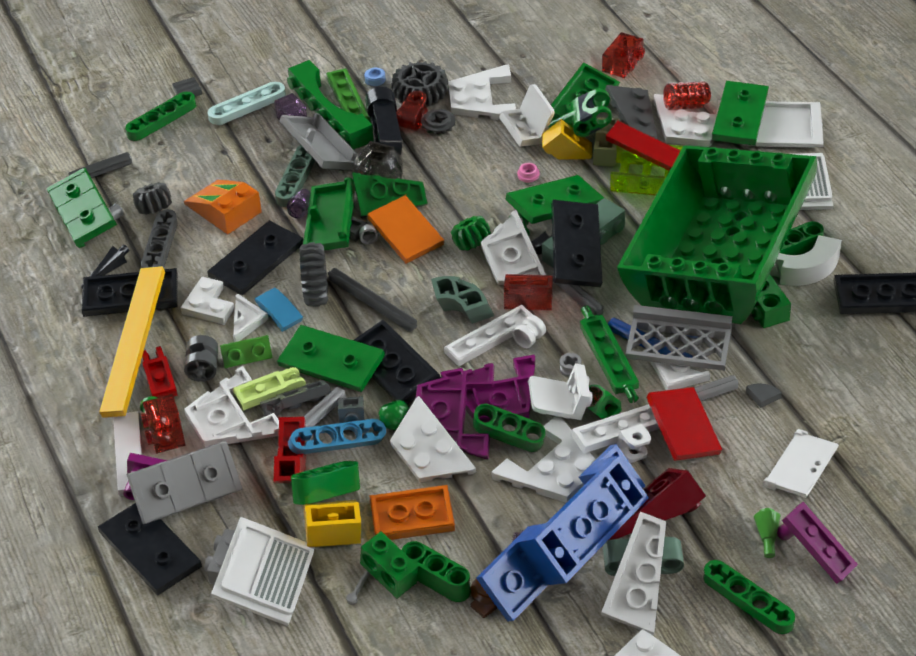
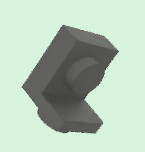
(351, 409)

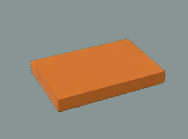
(405, 229)
(412, 512)

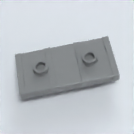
(320, 141)
(184, 482)

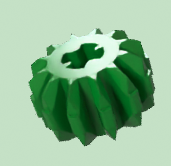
(470, 232)

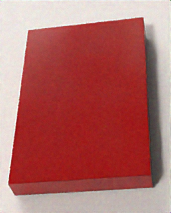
(684, 423)

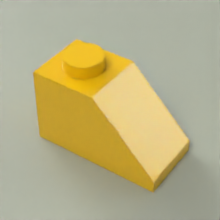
(564, 143)

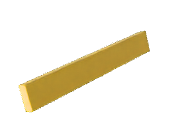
(132, 342)

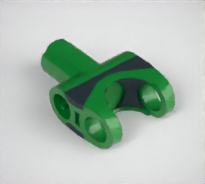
(584, 113)

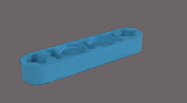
(336, 433)

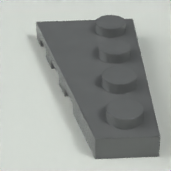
(633, 108)

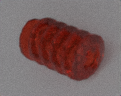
(686, 95)

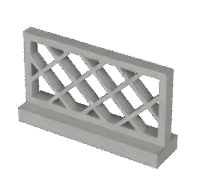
(681, 324)

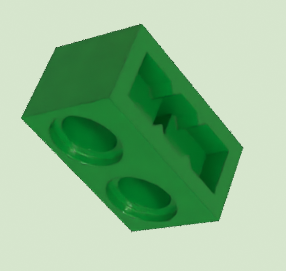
(772, 305)
(389, 564)

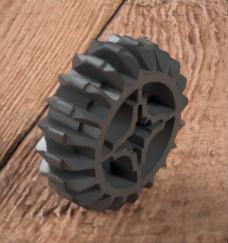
(420, 77)
(313, 274)

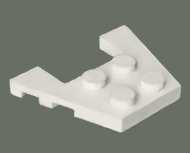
(472, 93)
(684, 126)
(219, 418)
(557, 472)

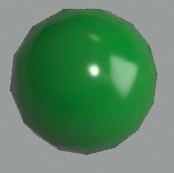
(393, 414)

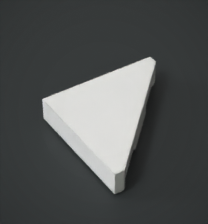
(247, 318)
(679, 376)

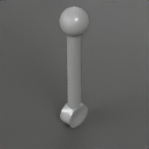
(352, 597)

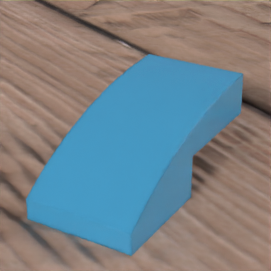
(279, 309)

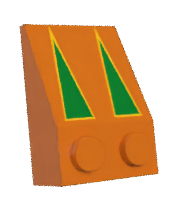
(226, 204)

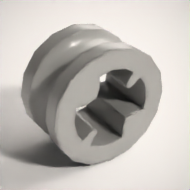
(567, 363)

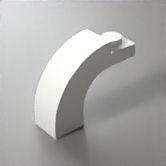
(808, 267)

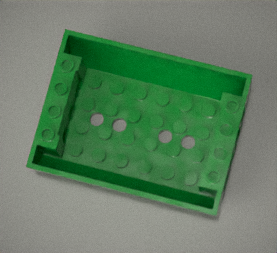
(684, 242)

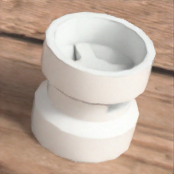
(532, 329)

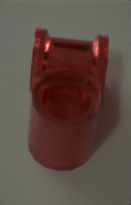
(412, 110)

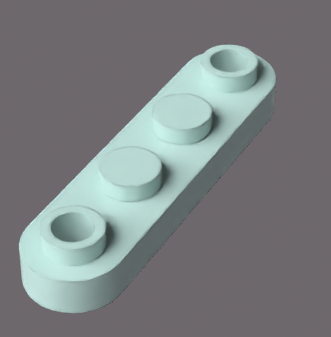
(246, 103)

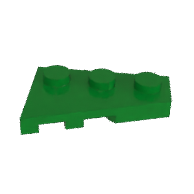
(377, 191)

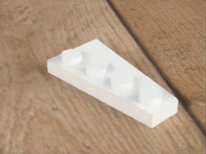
(637, 580)

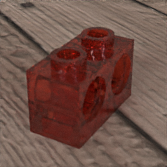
(622, 55)
(163, 423)

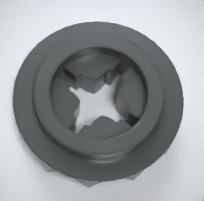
(445, 118)

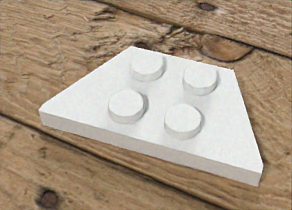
(511, 251)
(428, 446)

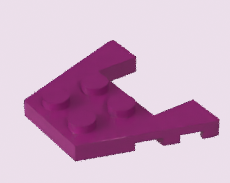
(506, 394)
(447, 402)

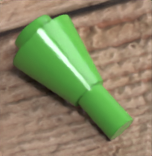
(767, 523)

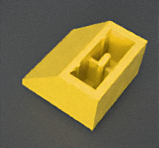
(332, 523)

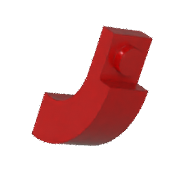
(286, 461)

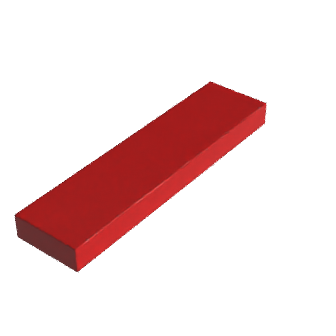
(642, 145)

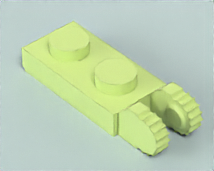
(267, 387)

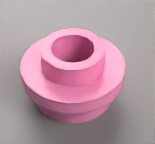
(528, 172)

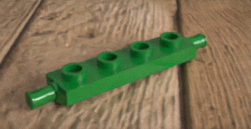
(609, 354)

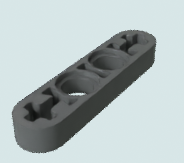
(160, 242)

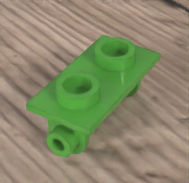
(246, 351)

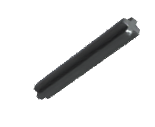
(372, 299)

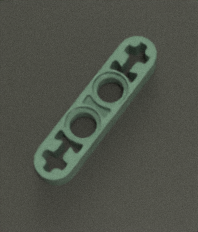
(293, 174)

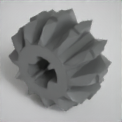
(152, 198)

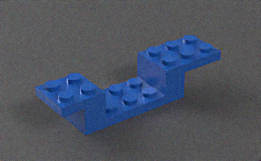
(559, 548)

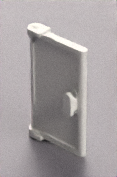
(798, 467)

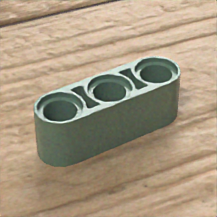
(671, 560)

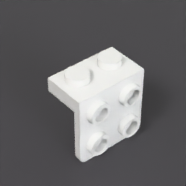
(530, 120)
(560, 397)

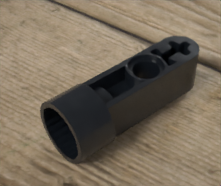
(382, 110)

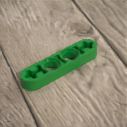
(141, 128)
(745, 599)

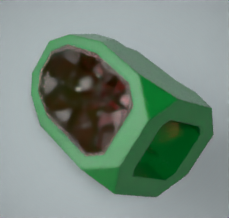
(603, 402)

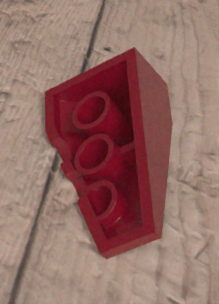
(669, 496)

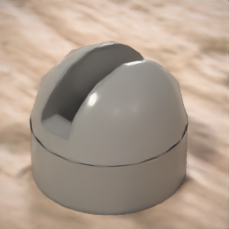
(368, 234)

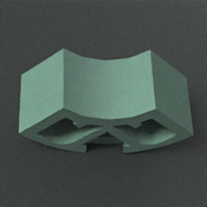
(461, 296)

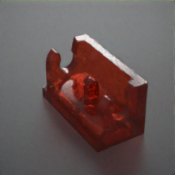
(531, 291)

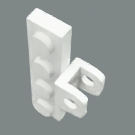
(626, 429)

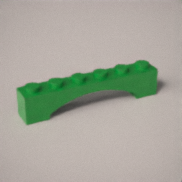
(351, 127)

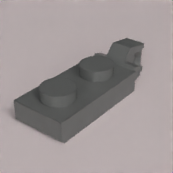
(294, 398)

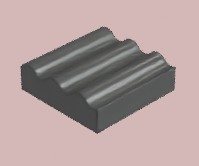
(187, 85)

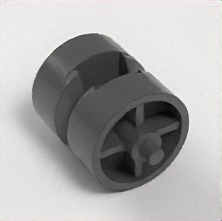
(201, 358)

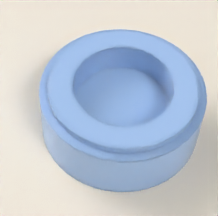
(375, 77)

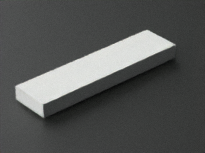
(486, 336)
(127, 441)

